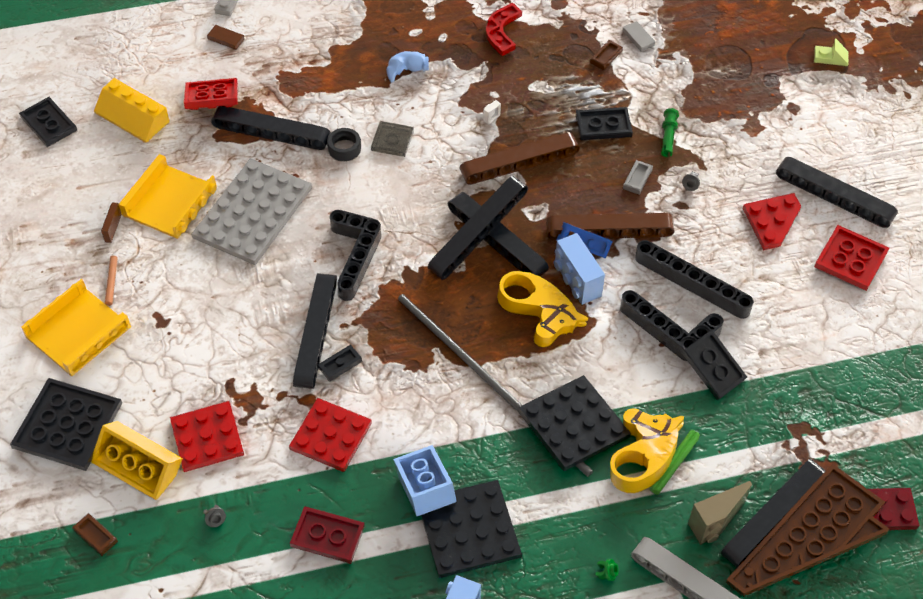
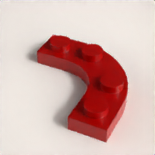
(495, 27)

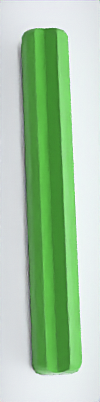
(680, 454)

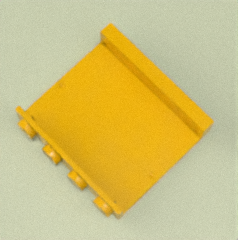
(166, 198)
(75, 328)

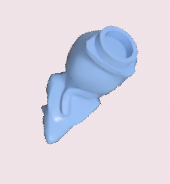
(406, 60)

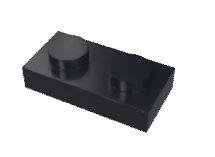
(340, 363)

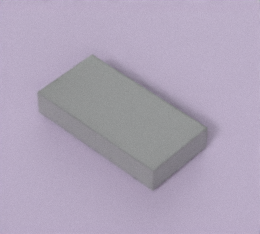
(638, 36)
(637, 177)

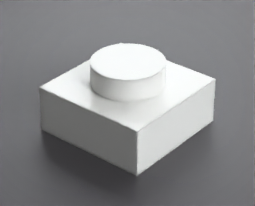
(491, 112)

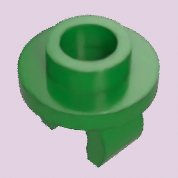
(610, 570)

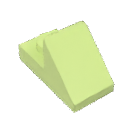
(831, 55)

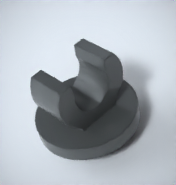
(691, 181)
(215, 516)

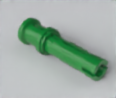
(669, 126)

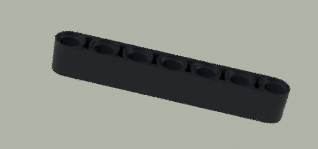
(270, 127)
(837, 192)
(477, 227)
(501, 238)
(694, 279)
(315, 331)
(771, 513)

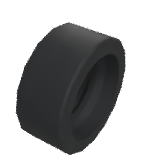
(344, 154)

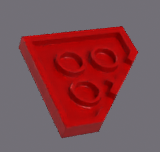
(772, 218)

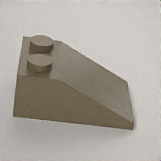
(715, 513)

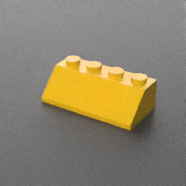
(131, 110)
(135, 459)

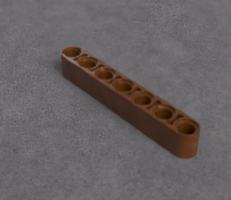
(519, 158)
(615, 225)

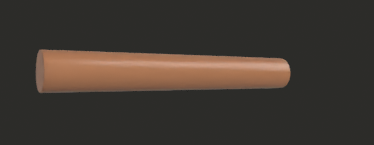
(111, 280)

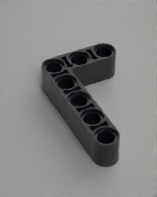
(368, 236)
(649, 318)

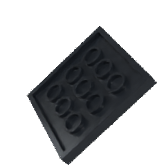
(574, 422)
(65, 423)
(471, 531)

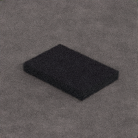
(48, 121)
(604, 123)
(714, 364)

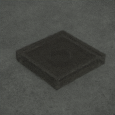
(392, 138)

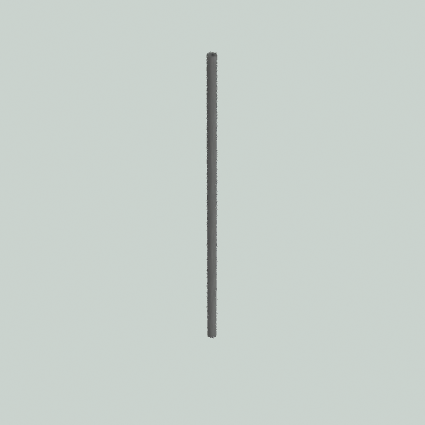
(471, 363)

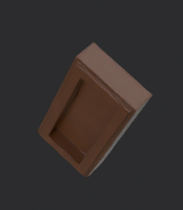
(225, 37)
(606, 54)
(111, 222)
(95, 534)

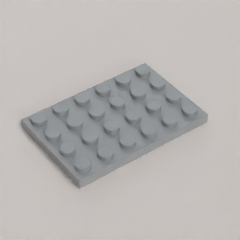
(252, 211)

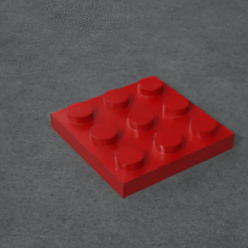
(211, 93)
(851, 257)
(330, 434)
(206, 436)

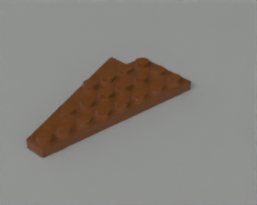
(823, 524)

